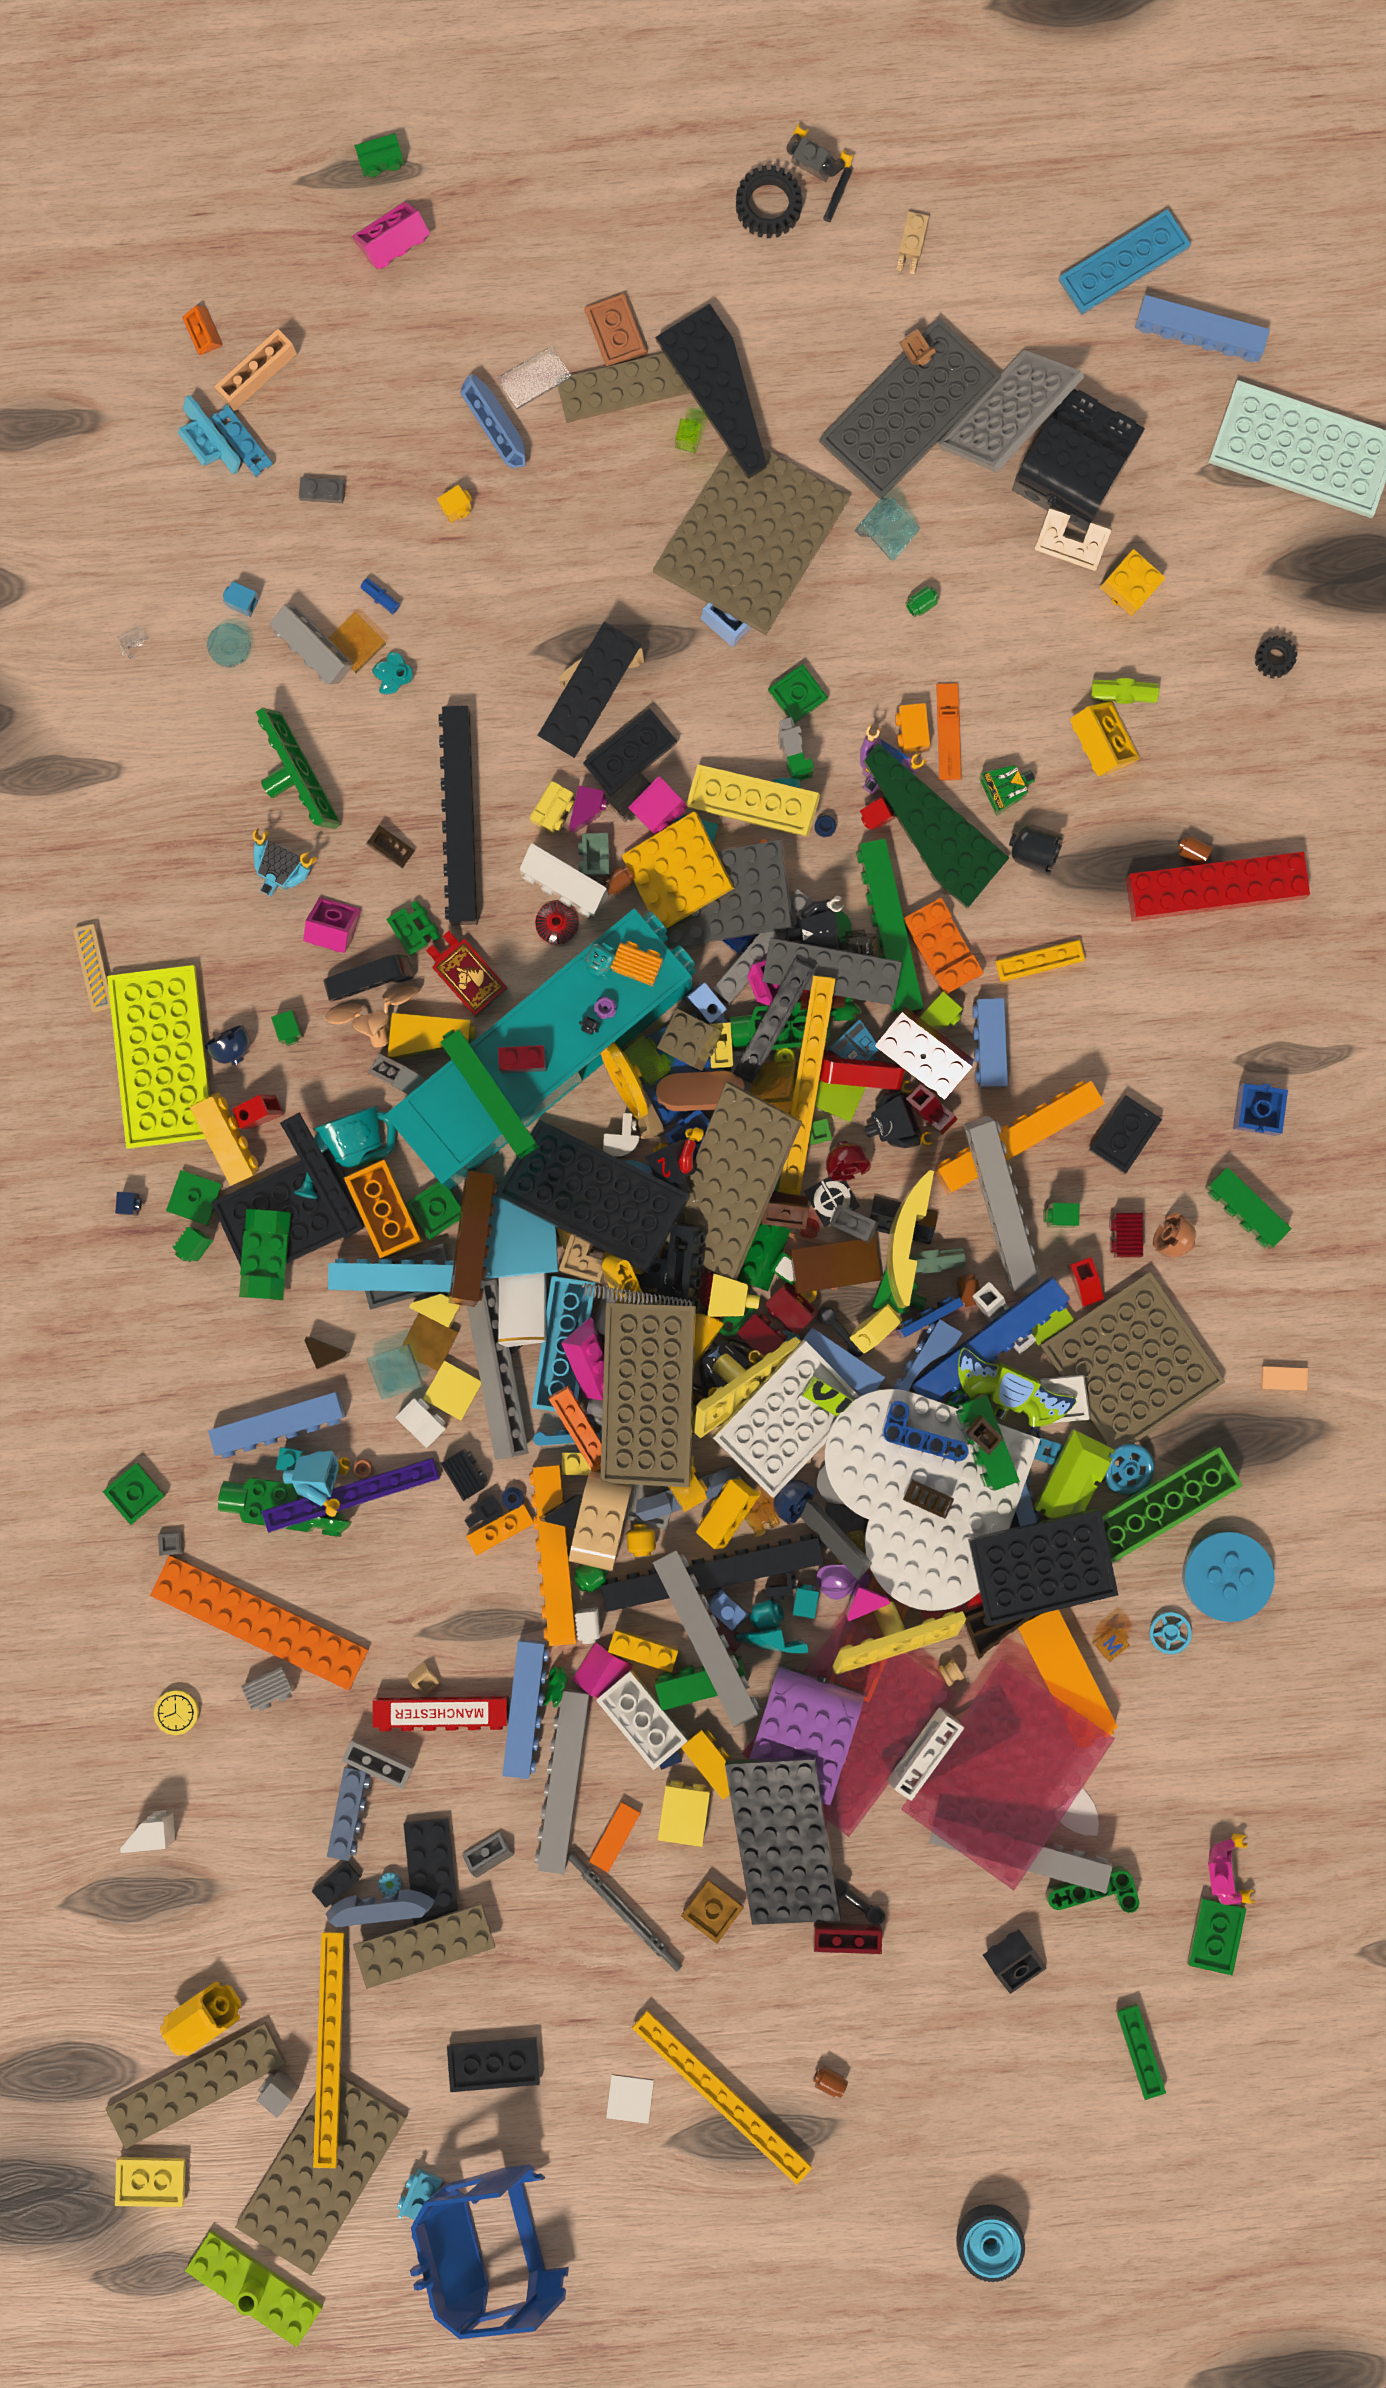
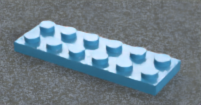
(1124, 262)

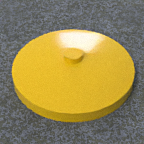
(625, 1079)

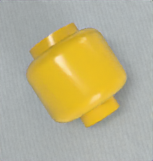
(641, 1540)

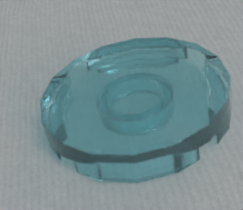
(228, 645)

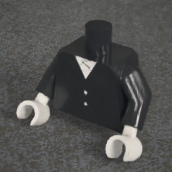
(817, 924)

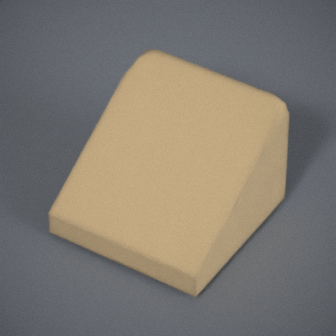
(423, 1679)

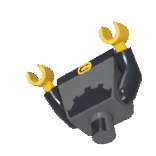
(815, 158)

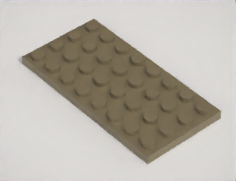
(736, 1175)
(648, 1394)
(305, 2206)

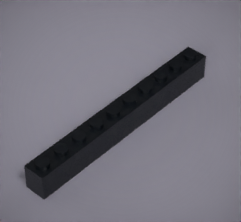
(459, 815)
(717, 1572)

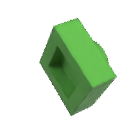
(820, 1132)

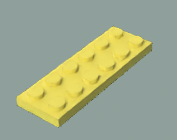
(753, 800)

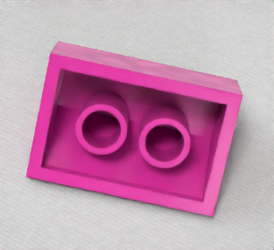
(391, 235)
(586, 1357)

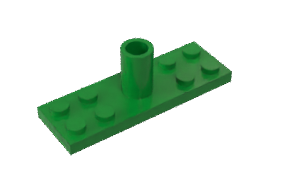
(294, 771)

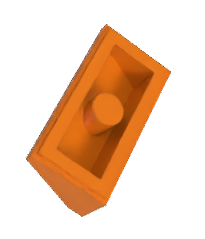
(202, 330)

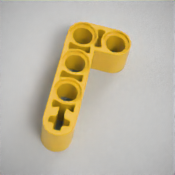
(621, 1276)

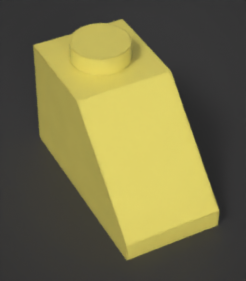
(437, 1309)
(875, 1328)

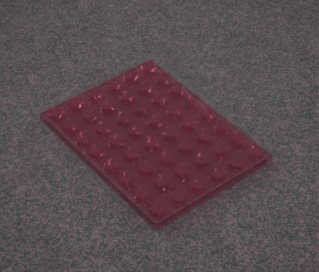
(895, 1710)
(1009, 1774)

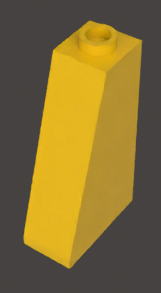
(422, 1034)

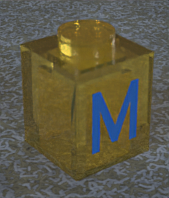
(1112, 1643)

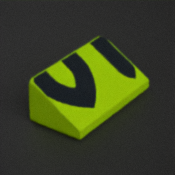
(826, 1397)

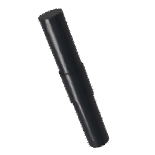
(837, 194)

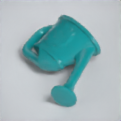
(350, 1139)

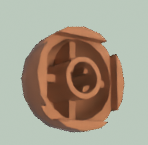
(1175, 1237)

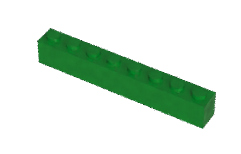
(889, 920)

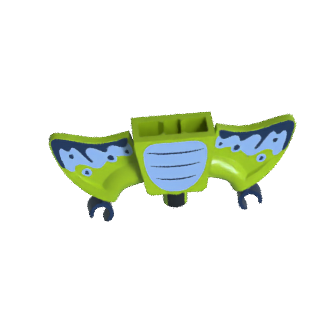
(1011, 1391)

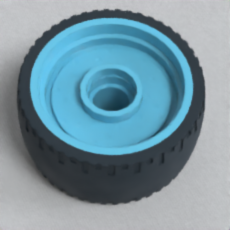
(995, 2260)

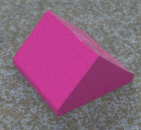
(865, 1601)
(600, 1671)

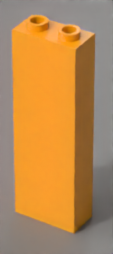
(1064, 1668)

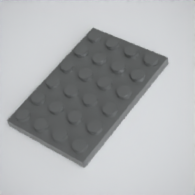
(754, 906)

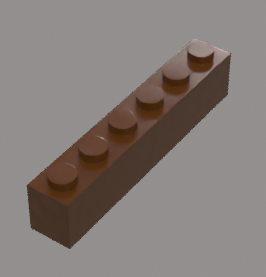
(471, 1239)

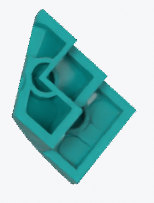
(772, 1641)

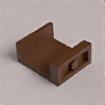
(787, 1210)

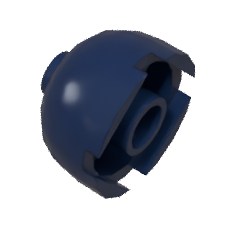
(229, 1046)
(792, 1500)

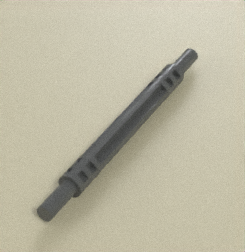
(624, 1911)

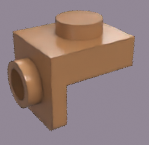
(917, 348)

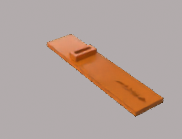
(948, 731)

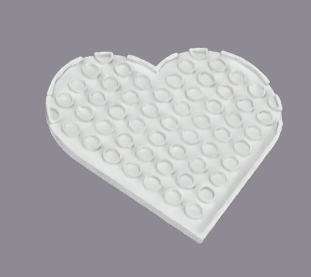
(913, 1551)

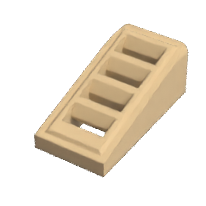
(650, 1125)

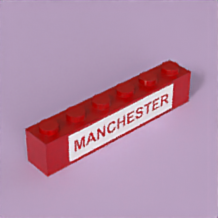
(440, 1712)

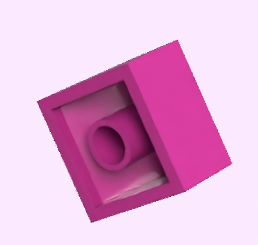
(658, 806)
(331, 924)

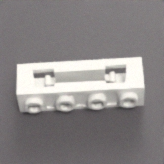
(925, 1753)

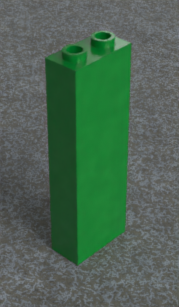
(488, 1093)

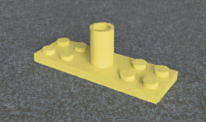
(740, 1386)
(896, 1638)

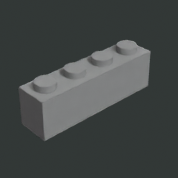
(311, 644)

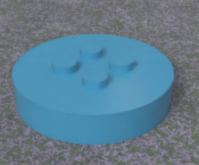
(1228, 1576)

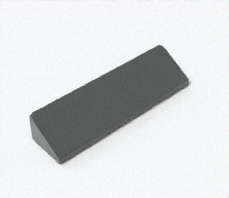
(835, 1539)

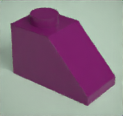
(587, 807)

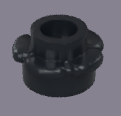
(589, 1025)

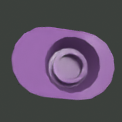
(838, 1581)

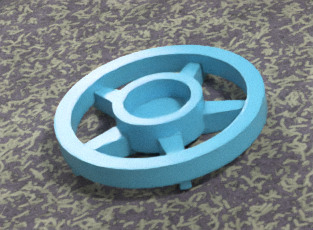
(1170, 1633)

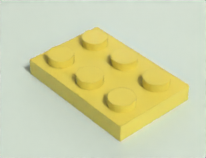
(150, 2181)

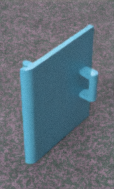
(519, 1243)

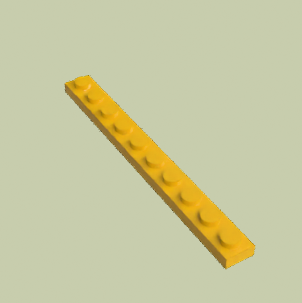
(807, 1080)
(329, 2050)
(722, 2097)

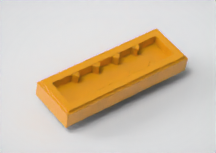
(500, 1529)

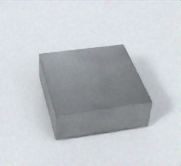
(170, 1543)

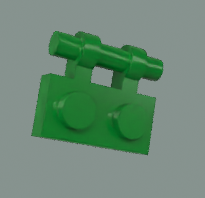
(407, 931)

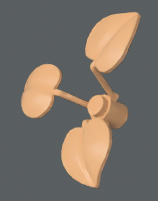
(377, 1022)

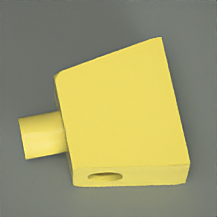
(730, 1298)

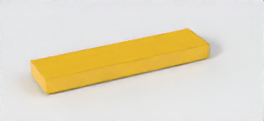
(1039, 961)

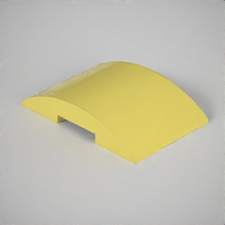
(899, 1266)

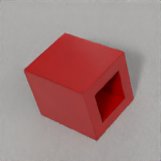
(877, 814)

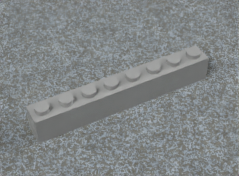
(1002, 1203)
(497, 1376)
(705, 1639)
(563, 1782)
(1064, 1865)

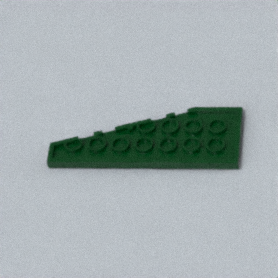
(947, 843)

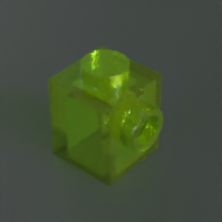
(688, 435)

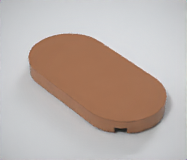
(694, 1090)

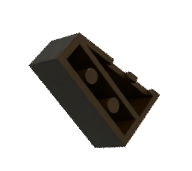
(985, 1637)

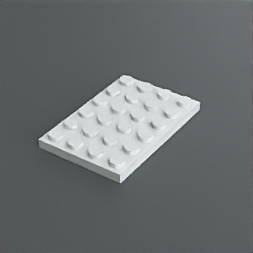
(779, 1427)

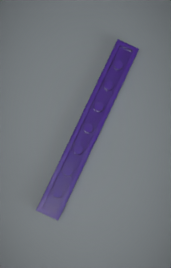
(352, 1494)

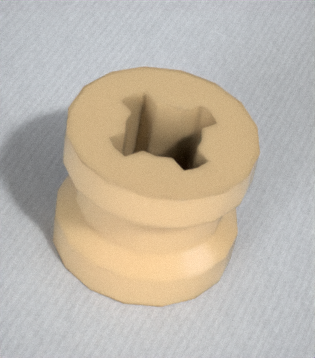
(951, 1672)

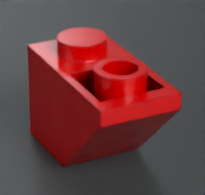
(1086, 1281)

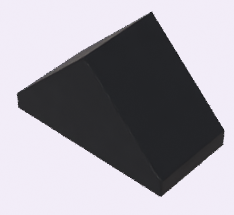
(565, 1513)

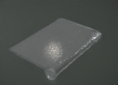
(533, 377)

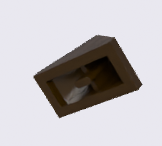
(323, 1353)
(982, 1434)

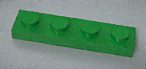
(1140, 2051)

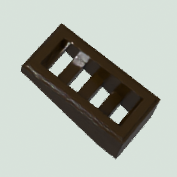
(386, 853)
(946, 1506)

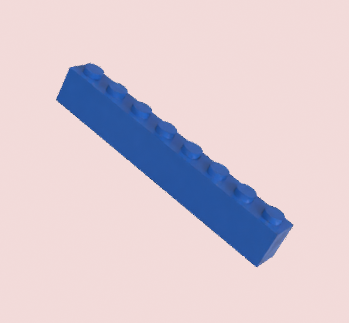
(995, 1337)

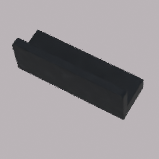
(884, 1212)

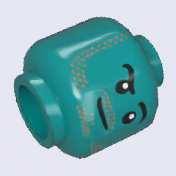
(600, 959)

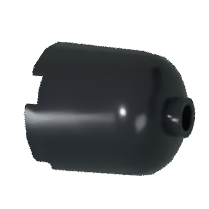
(1036, 848)

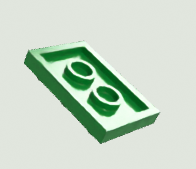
(1216, 1936)

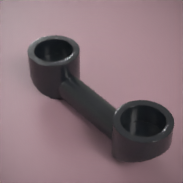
(828, 1316)
(873, 1913)

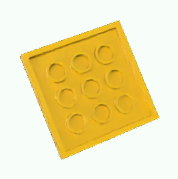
(678, 870)

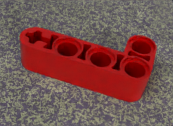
(860, 1072)

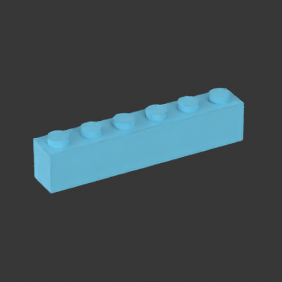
(389, 1276)

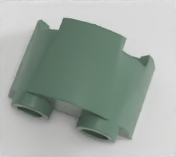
(595, 854)

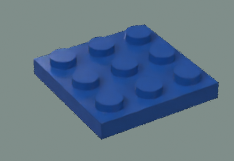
(928, 1316)

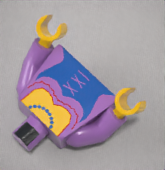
(867, 746)

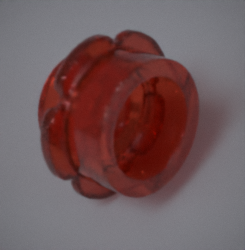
(815, 1227)

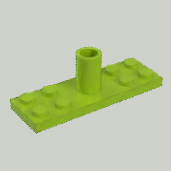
(254, 2288)

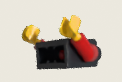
(675, 1161)

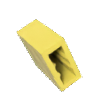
(684, 1813)

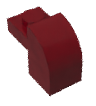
(930, 1109)

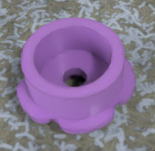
(601, 1013)

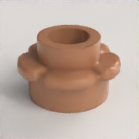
(369, 1469)

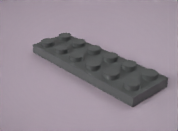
(854, 973)

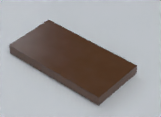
(835, 1265)

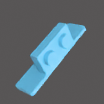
(205, 439)

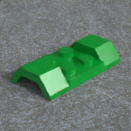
(264, 1254)

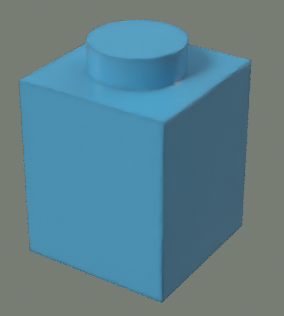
(240, 598)

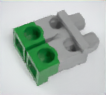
(791, 742)

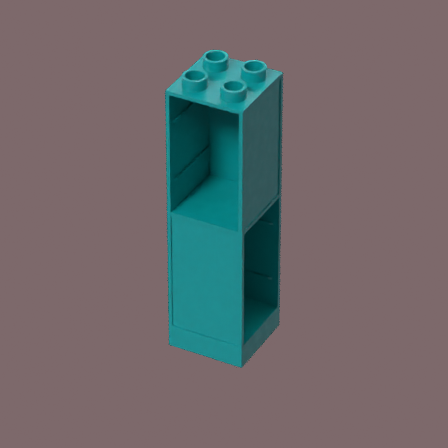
(445, 1117)

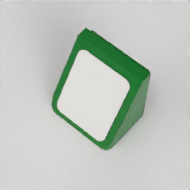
(783, 1268)

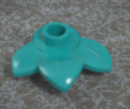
(390, 672)

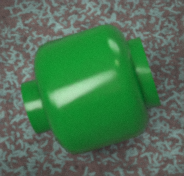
(590, 1578)

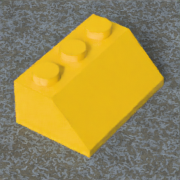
(1104, 738)

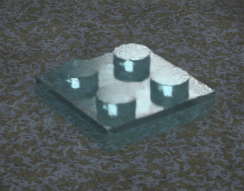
(395, 1371)

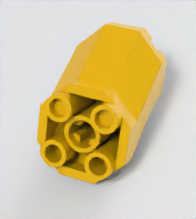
(200, 2019)

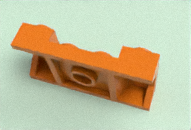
(942, 946)

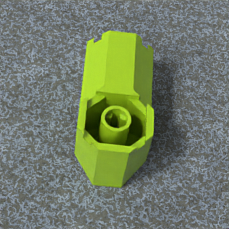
(1073, 1476)

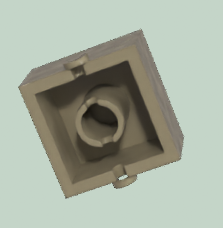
(689, 1039)

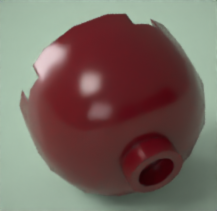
(846, 1161)

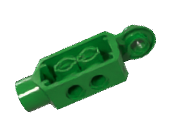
(792, 1033)
(263, 1494)

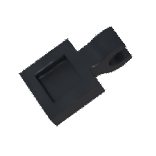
(486, 1510)

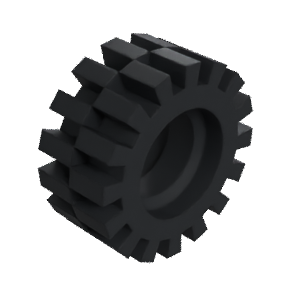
(1281, 645)

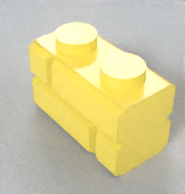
(552, 808)

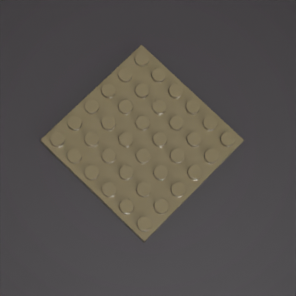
(1135, 1362)

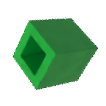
(287, 1028)

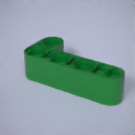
(1120, 1891)

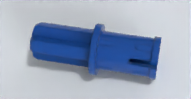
(380, 596)

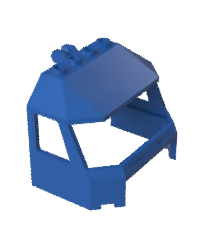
(454, 2264)

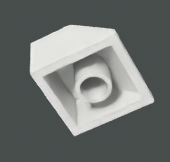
(152, 1834)

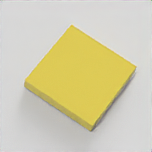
(452, 1390)

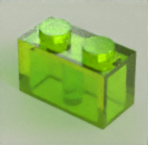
(650, 1063)

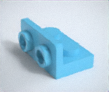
(421, 2188)

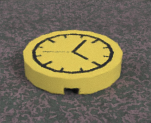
(176, 1712)

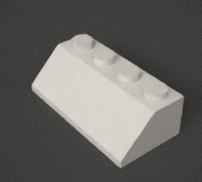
(563, 881)

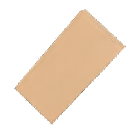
(1284, 1378)

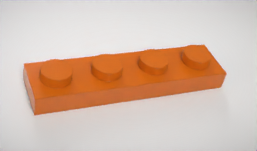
(578, 1426)

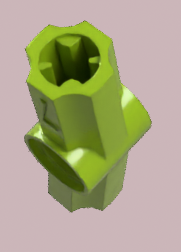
(1124, 691)

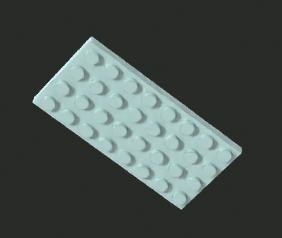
(1302, 449)

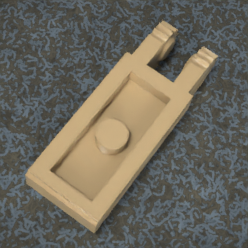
(912, 240)

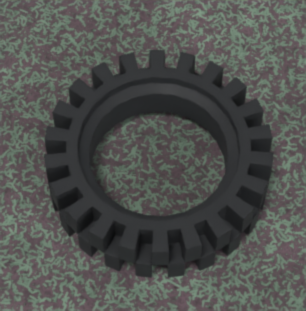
(762, 178)

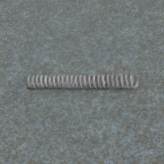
(630, 1293)

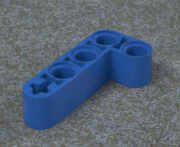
(925, 1437)

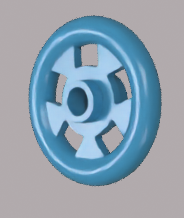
(1142, 1480)

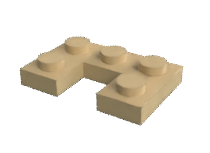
(1083, 553)
(579, 1263)

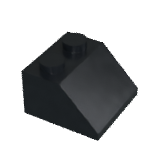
(1014, 1961)

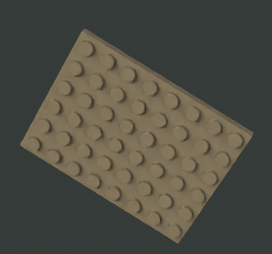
(751, 538)

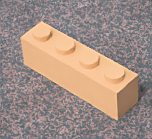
(255, 370)

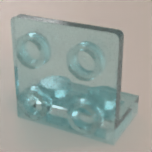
(888, 527)

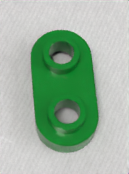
(738, 1322)

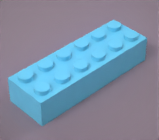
(564, 1314)

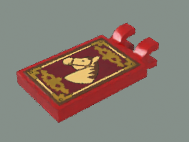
(466, 974)

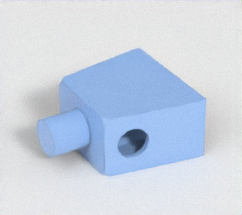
(701, 998)

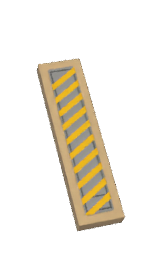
(93, 967)

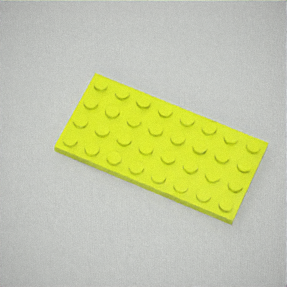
(159, 1054)

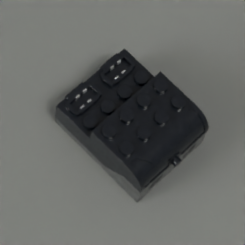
(1078, 458)

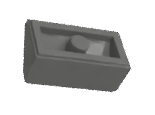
(487, 1855)

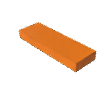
(614, 1836)

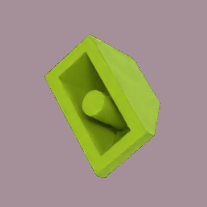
(942, 1012)

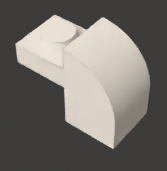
(625, 1144)

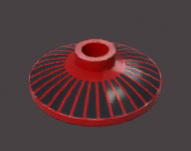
(559, 933)

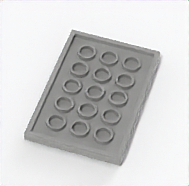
(1010, 410)

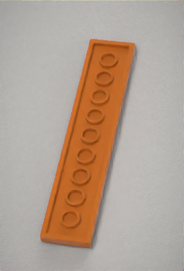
(259, 1622)

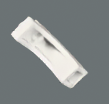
(992, 1305)

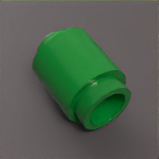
(922, 601)

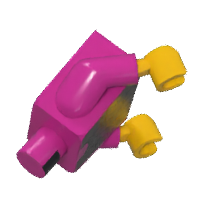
(1223, 1872)

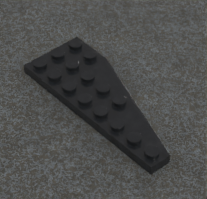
(710, 368)

